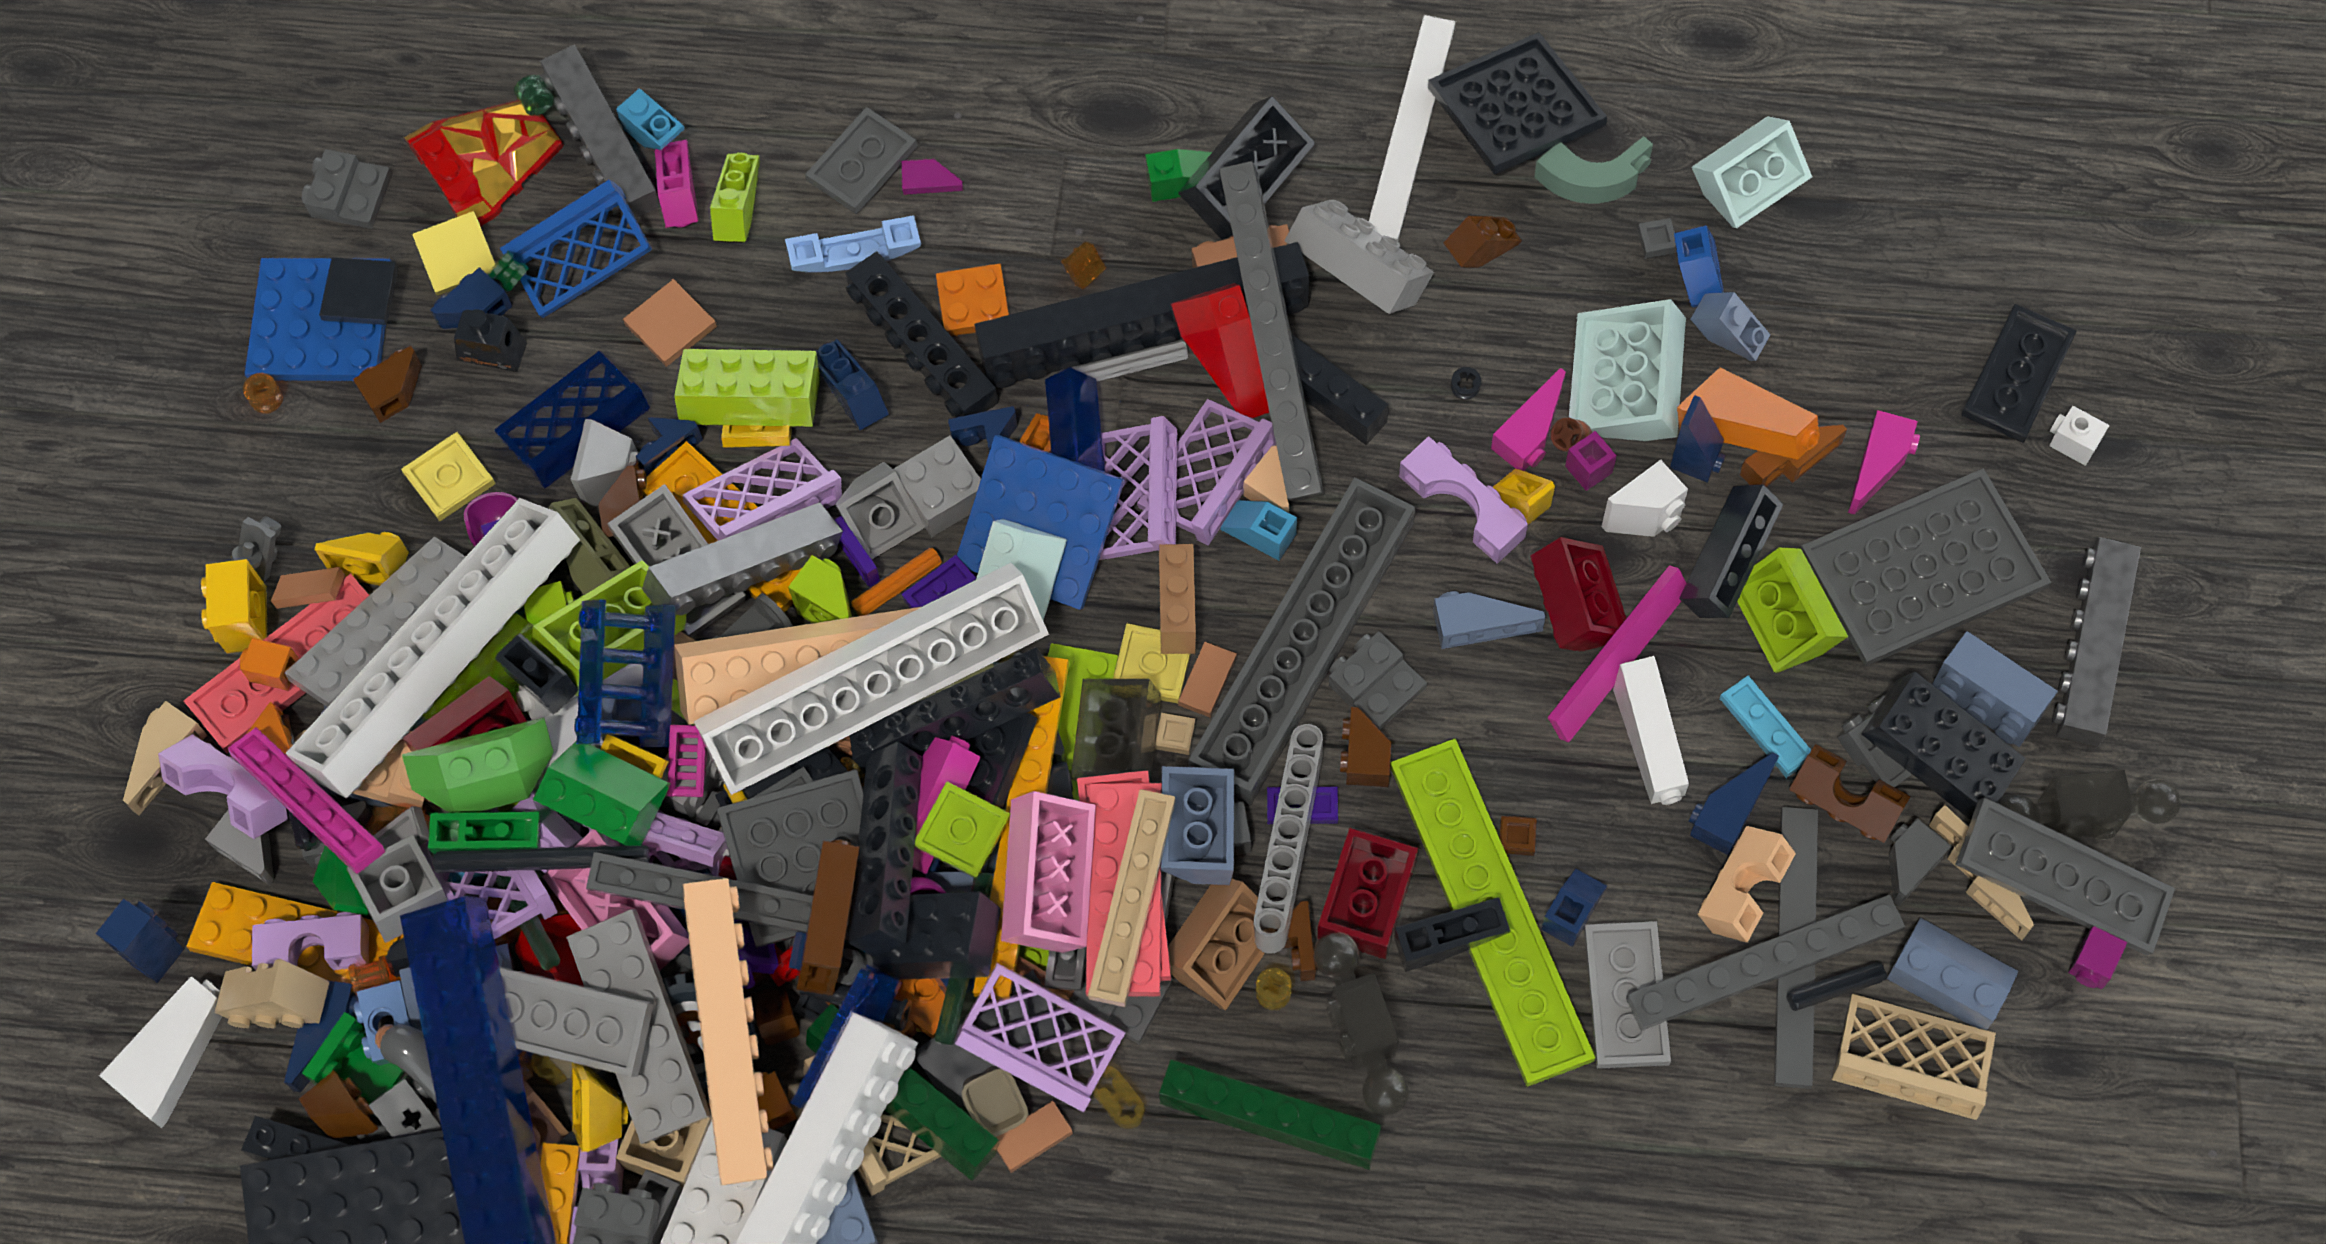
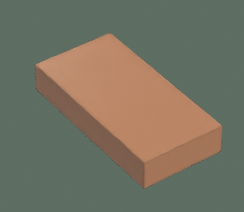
(308, 587)
(1207, 679)
(1033, 1137)

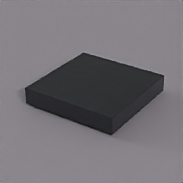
(359, 291)

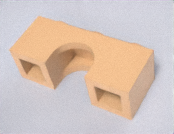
(1755, 858)

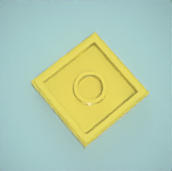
(453, 251)
(448, 476)
(1142, 659)

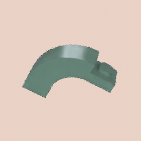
(1590, 181)

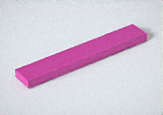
(1620, 649)
(306, 800)

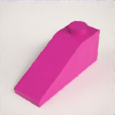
(676, 185)
(1525, 433)
(1885, 453)

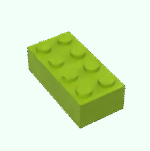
(747, 387)
(561, 634)

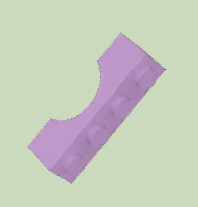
(1434, 471)
(199, 767)

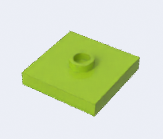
(961, 830)

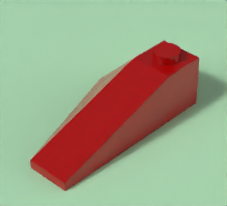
(1223, 341)

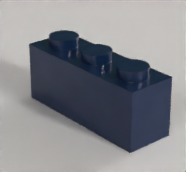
(141, 939)

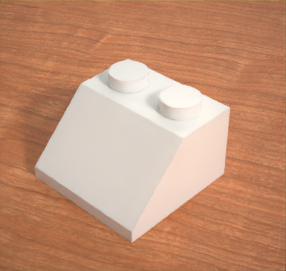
(1646, 503)

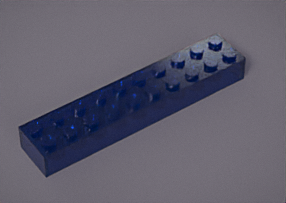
(476, 1074)

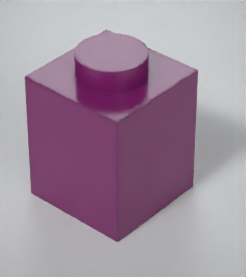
(1590, 460)
(2097, 958)

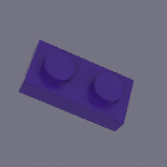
(940, 582)

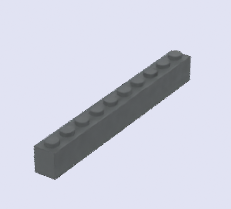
(1271, 332)

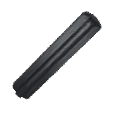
(1836, 986)

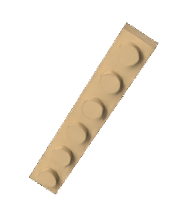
(1132, 898)

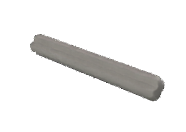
(1135, 361)

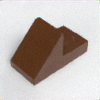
(1301, 937)
(774, 1015)

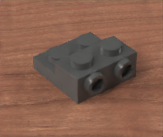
(346, 189)
(1376, 679)
(1866, 753)
(1133, 1018)
(615, 1217)

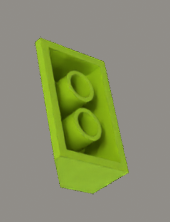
(1789, 610)

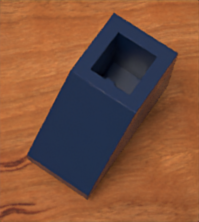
(472, 293)
(1573, 907)

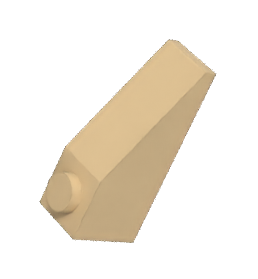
(163, 729)

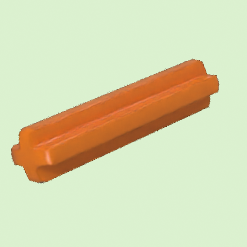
(896, 582)

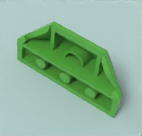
(481, 768)

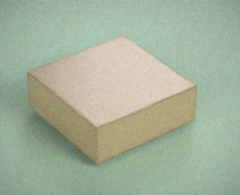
(1175, 733)

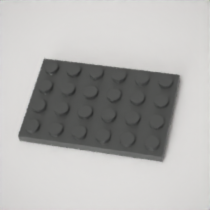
(1925, 567)

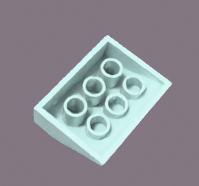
(1629, 370)

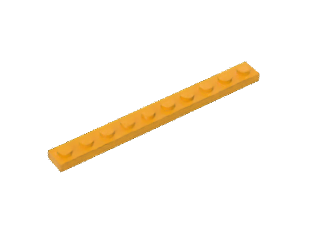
(1031, 776)

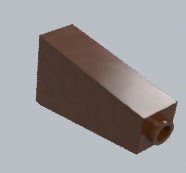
(828, 917)

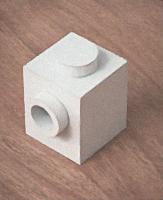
(2077, 434)

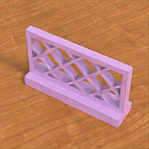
(1160, 481)
(1230, 486)
(823, 489)
(684, 839)
(529, 888)
(1024, 1065)

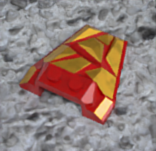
(484, 155)

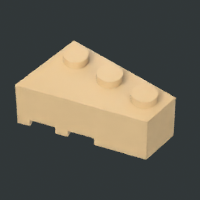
(271, 996)

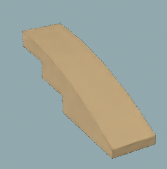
(1998, 901)

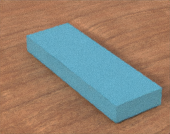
(1766, 725)

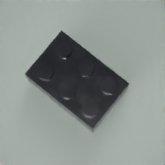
(945, 938)

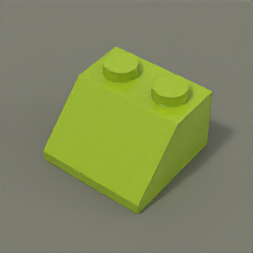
(820, 592)

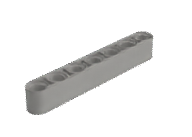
(1288, 851)

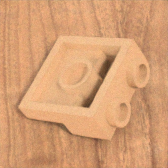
(390, 781)

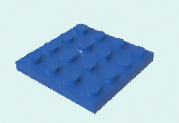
(292, 339)
(1049, 497)

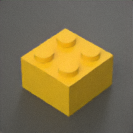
(234, 604)

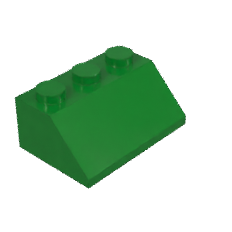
(603, 793)

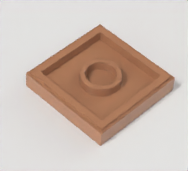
(669, 322)

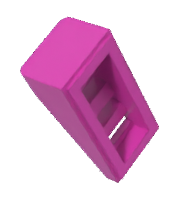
(691, 732)

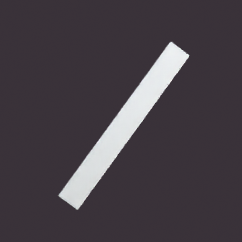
(1410, 127)

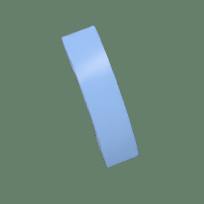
(845, 251)

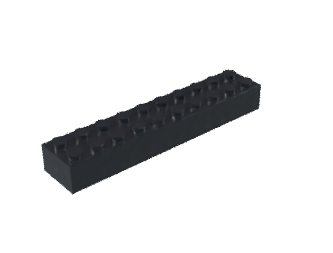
(1114, 320)

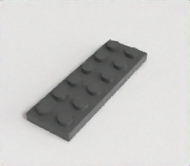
(2064, 876)

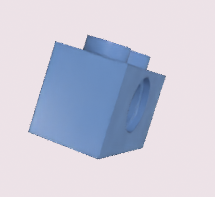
(372, 1007)

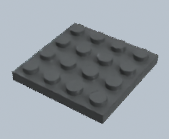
(781, 834)

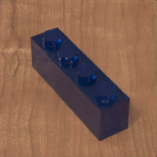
(1075, 418)

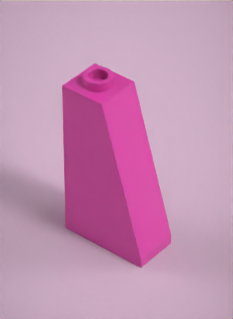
(941, 763)

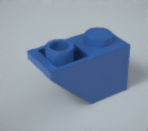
(1698, 263)

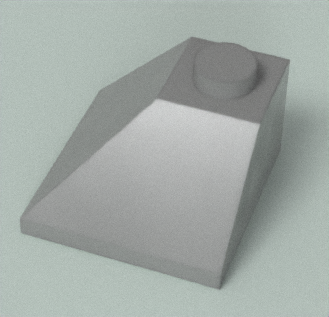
(600, 461)
(879, 510)

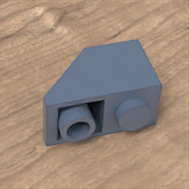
(1730, 324)

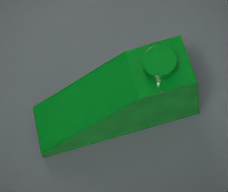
(1171, 170)
(483, 831)

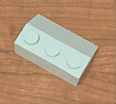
(1753, 170)
(1030, 551)

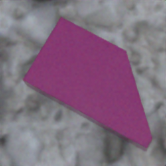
(928, 177)

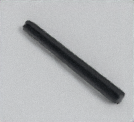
(530, 858)

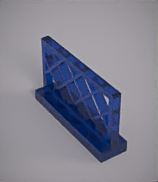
(561, 452)
(868, 996)

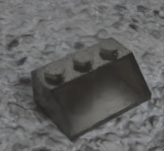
(1116, 727)

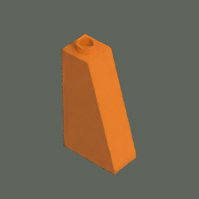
(1755, 416)

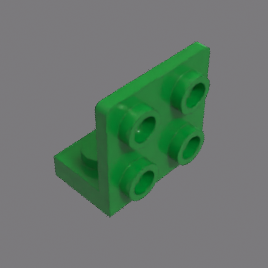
(345, 1055)

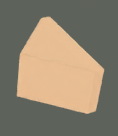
(1267, 482)

